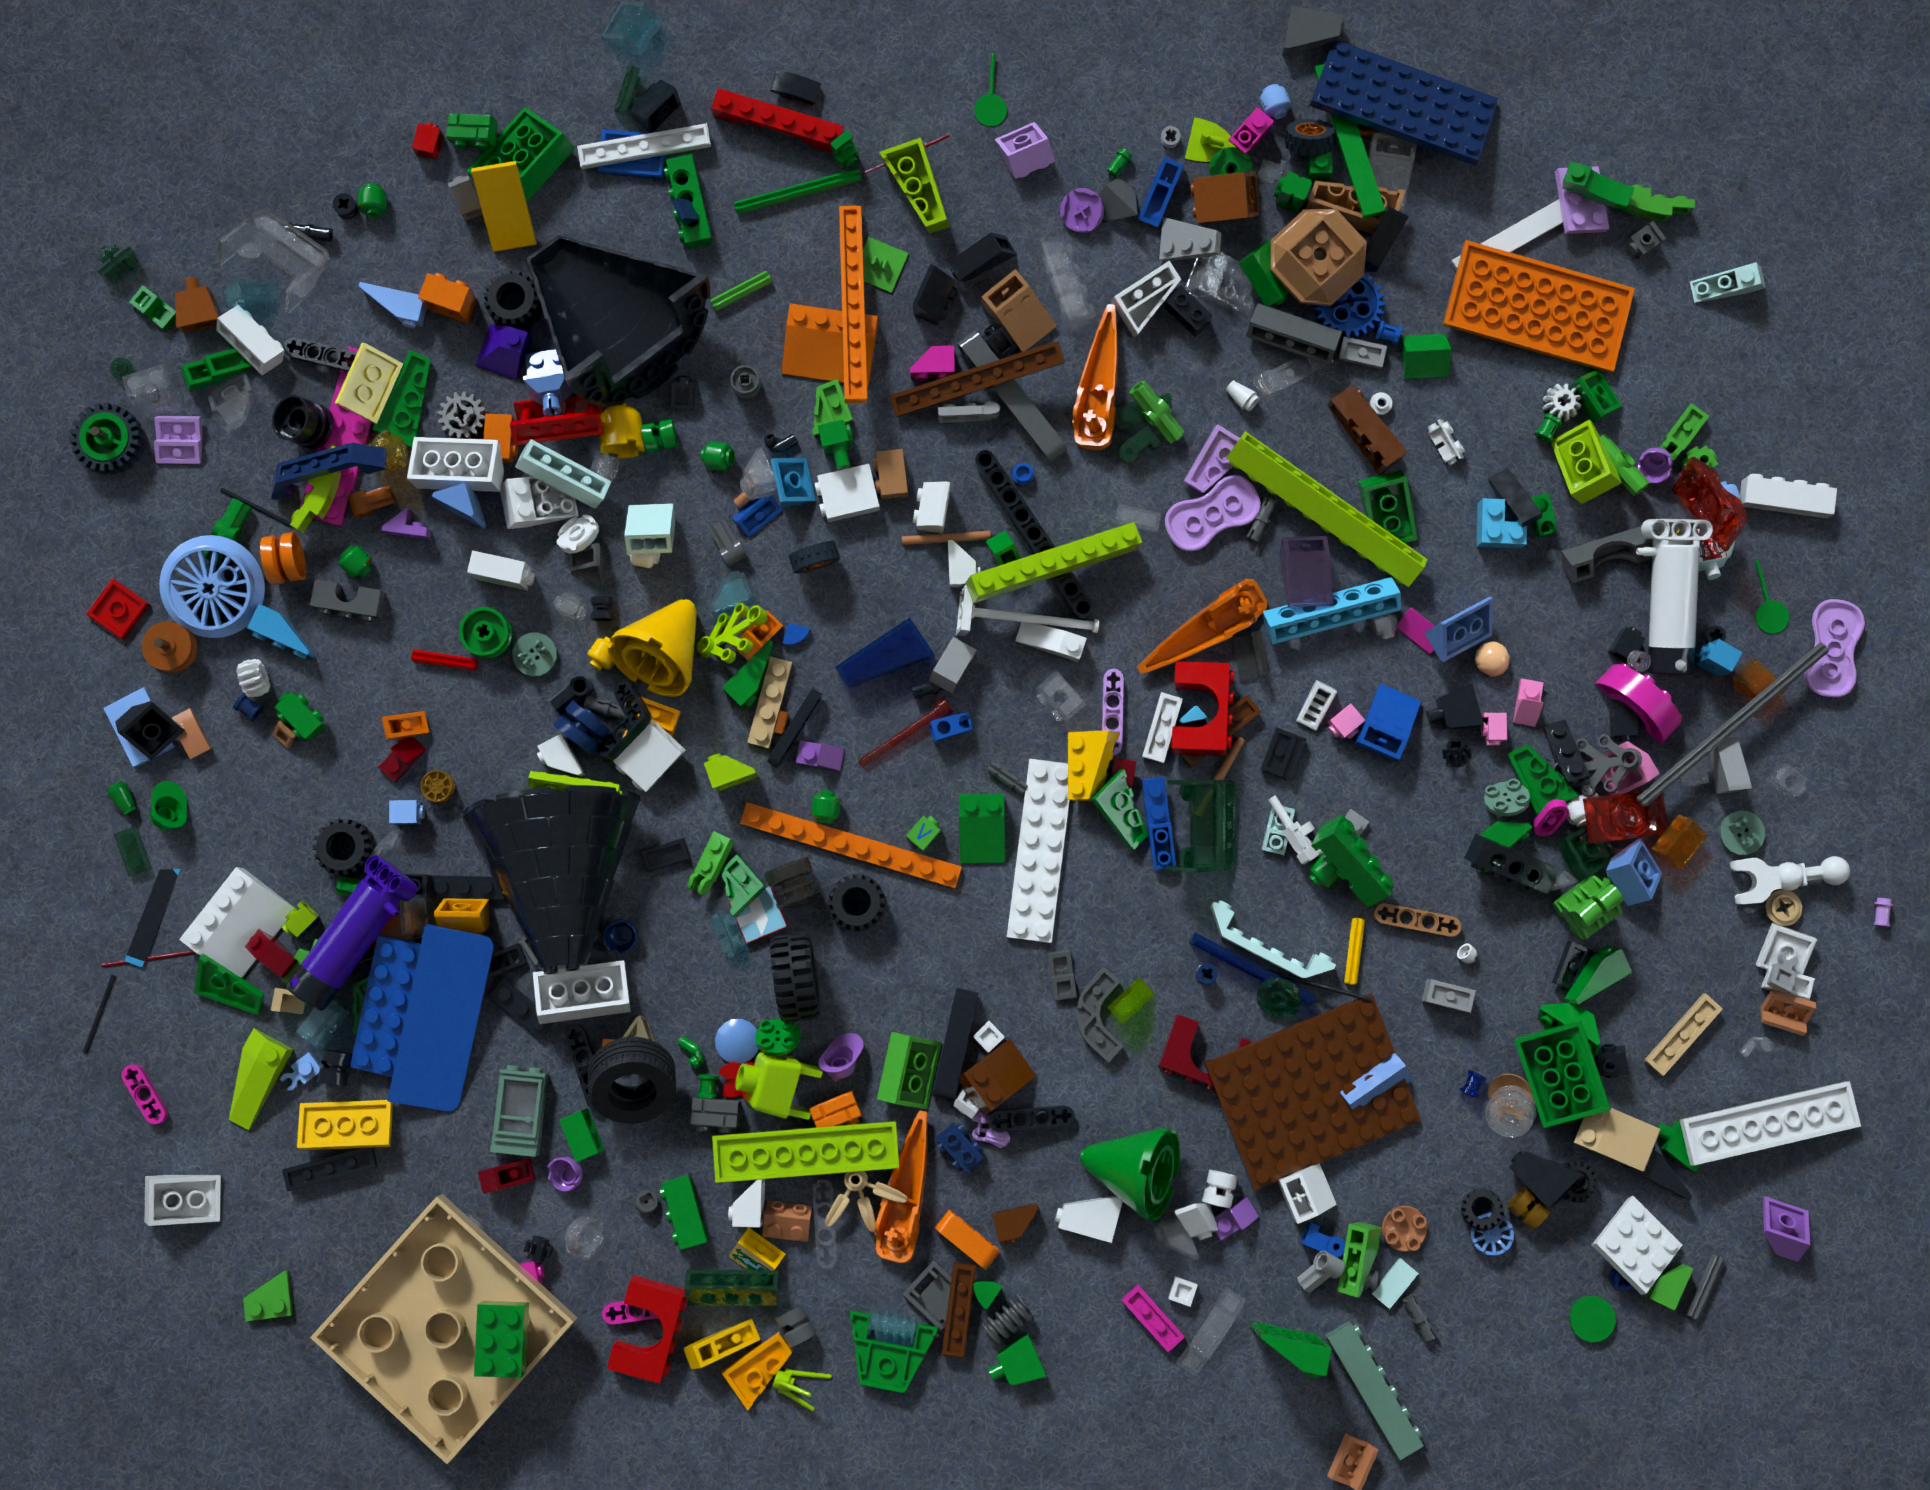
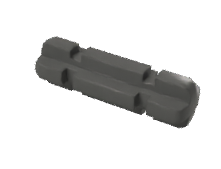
(1007, 778)

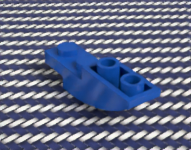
(1158, 822)

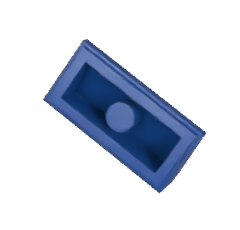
(757, 515)

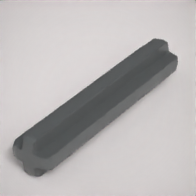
(1705, 1287)

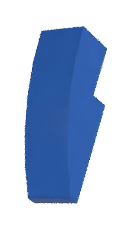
(1161, 191)

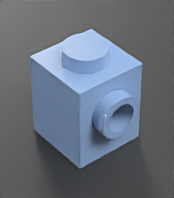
(406, 812)

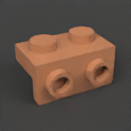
(1787, 1012)
(787, 1221)
(1353, 1462)

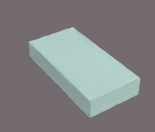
(1394, 1283)

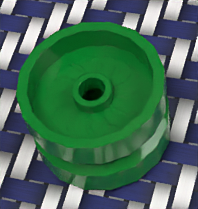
(474, 627)

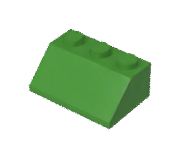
(909, 1070)

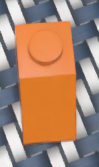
(760, 635)

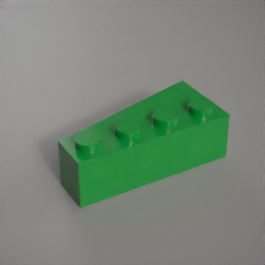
(1353, 860)

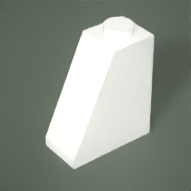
(1091, 1217)

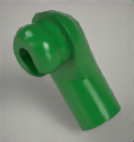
(694, 1050)

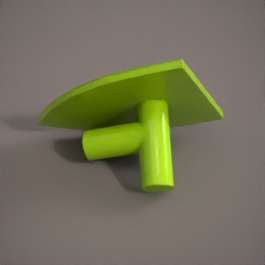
(1206, 140)

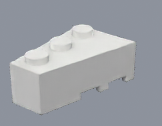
(1145, 296)

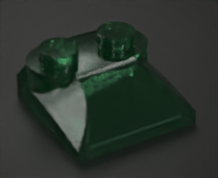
(1581, 856)

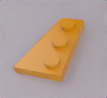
(755, 1369)

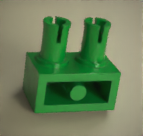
(836, 441)

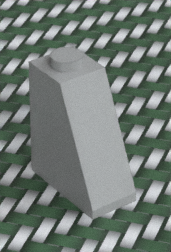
(1729, 767)

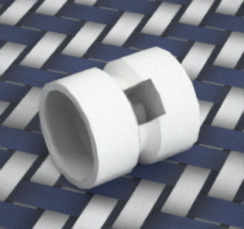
(1219, 1180)

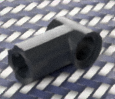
(569, 693)

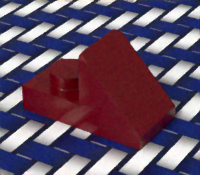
(403, 756)

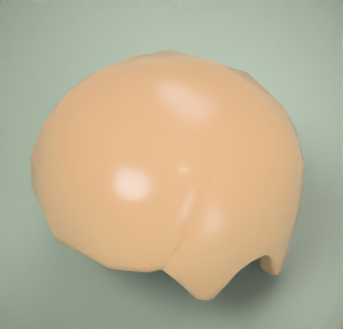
(1492, 659)

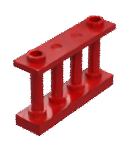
(576, 420)

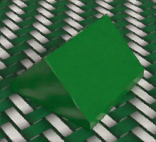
(1425, 356)
(1596, 395)

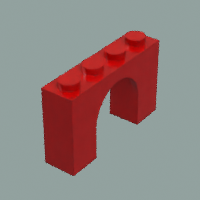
(1213, 737)
(651, 1361)

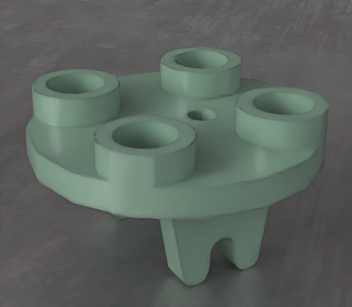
(527, 662)
(1506, 798)
(1748, 841)

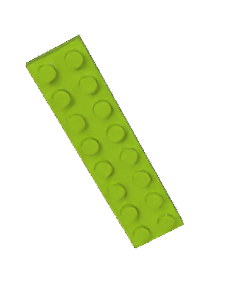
(805, 1151)

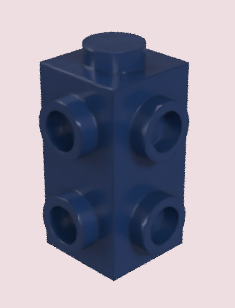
(965, 1154)

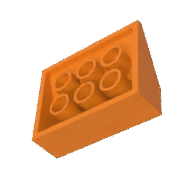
(816, 343)

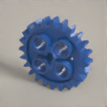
(1354, 321)

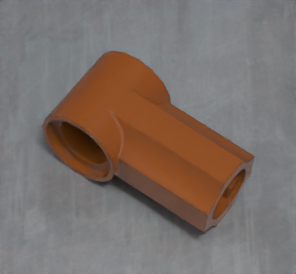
(368, 502)

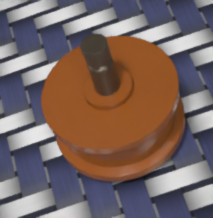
(169, 647)

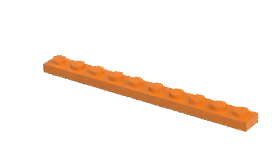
(853, 305)
(851, 845)

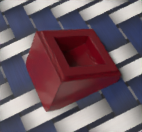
(1129, 767)

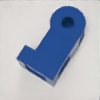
(950, 726)
(1332, 1244)

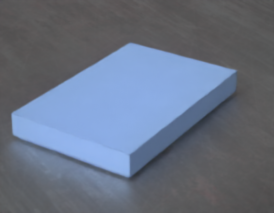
(117, 709)

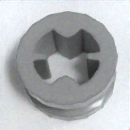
(1168, 144)

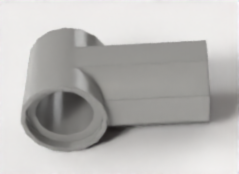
(1323, 1267)

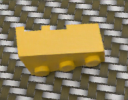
(1088, 762)

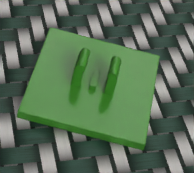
(882, 264)

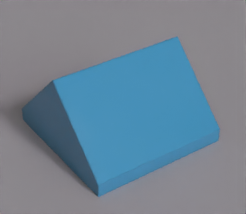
(793, 481)

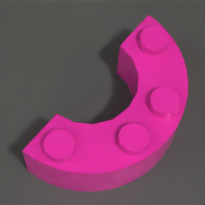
(1644, 698)

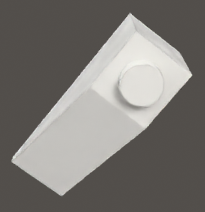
(1051, 640)

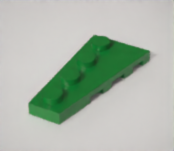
(405, 401)

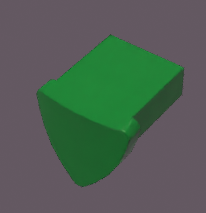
(986, 1292)

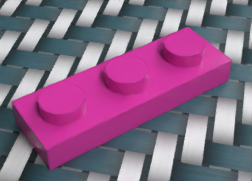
(1152, 1318)

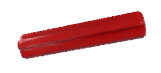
(444, 660)

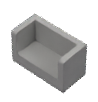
(952, 665)
(1448, 995)

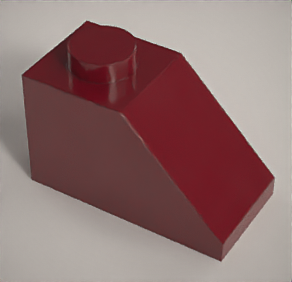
(271, 953)
(506, 1175)

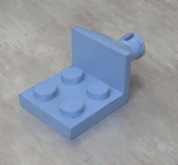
(546, 381)

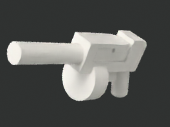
(1296, 834)

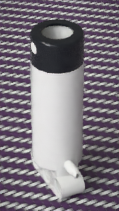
(1673, 593)

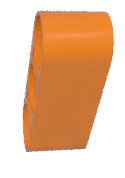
(967, 1239)

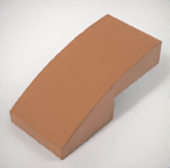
(193, 737)

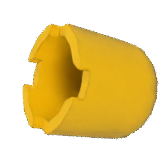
(621, 432)

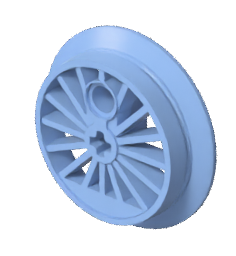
(180, 608)

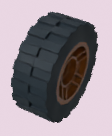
(1309, 137)
(814, 557)

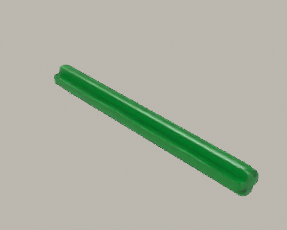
(797, 191)

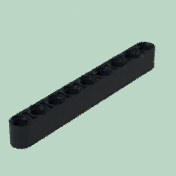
(1030, 524)

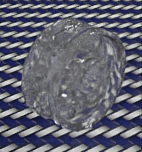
(1517, 1100)

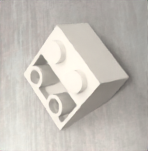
(1307, 1193)

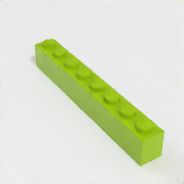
(1053, 562)

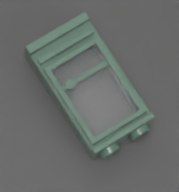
(519, 1111)

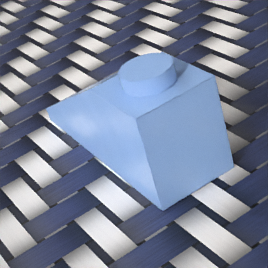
(400, 304)

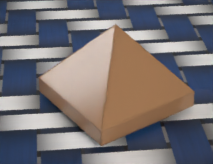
(284, 734)

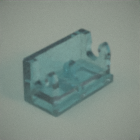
(322, 1025)

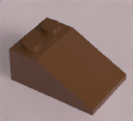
(996, 1077)

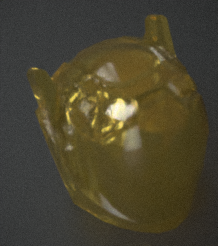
(396, 449)

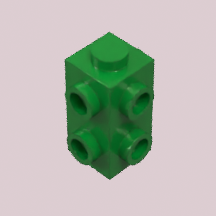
(295, 710)

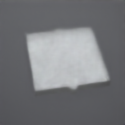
(413, 916)

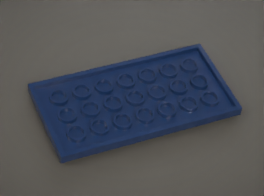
(1404, 102)

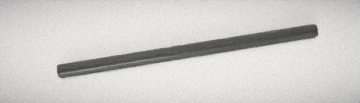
(1732, 724)

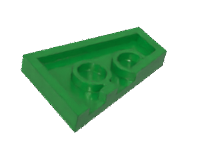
(1539, 778)

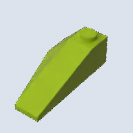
(257, 1073)

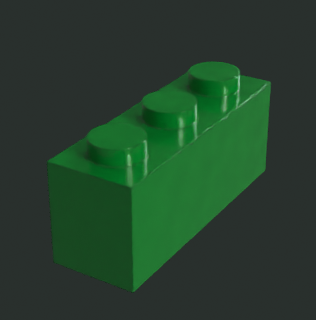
(684, 1212)

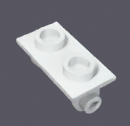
(1443, 433)

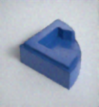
(795, 634)

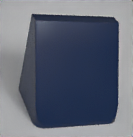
(685, 211)

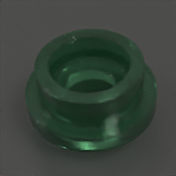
(128, 368)

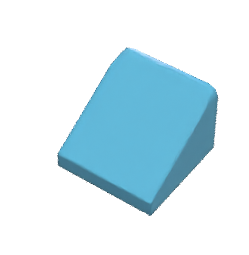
(1192, 716)

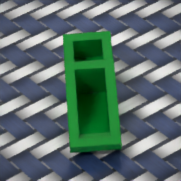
(213, 369)

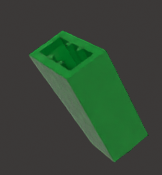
(1257, 269)

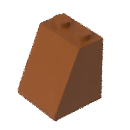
(1225, 197)

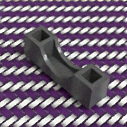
(1582, 560)

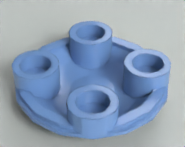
(736, 1041)

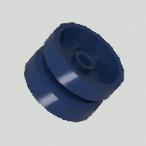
(582, 727)

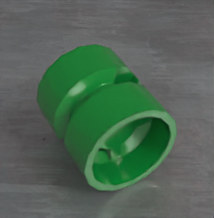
(659, 436)

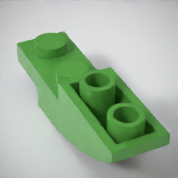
(1657, 206)

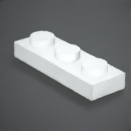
(1161, 727)

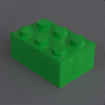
(501, 1339)

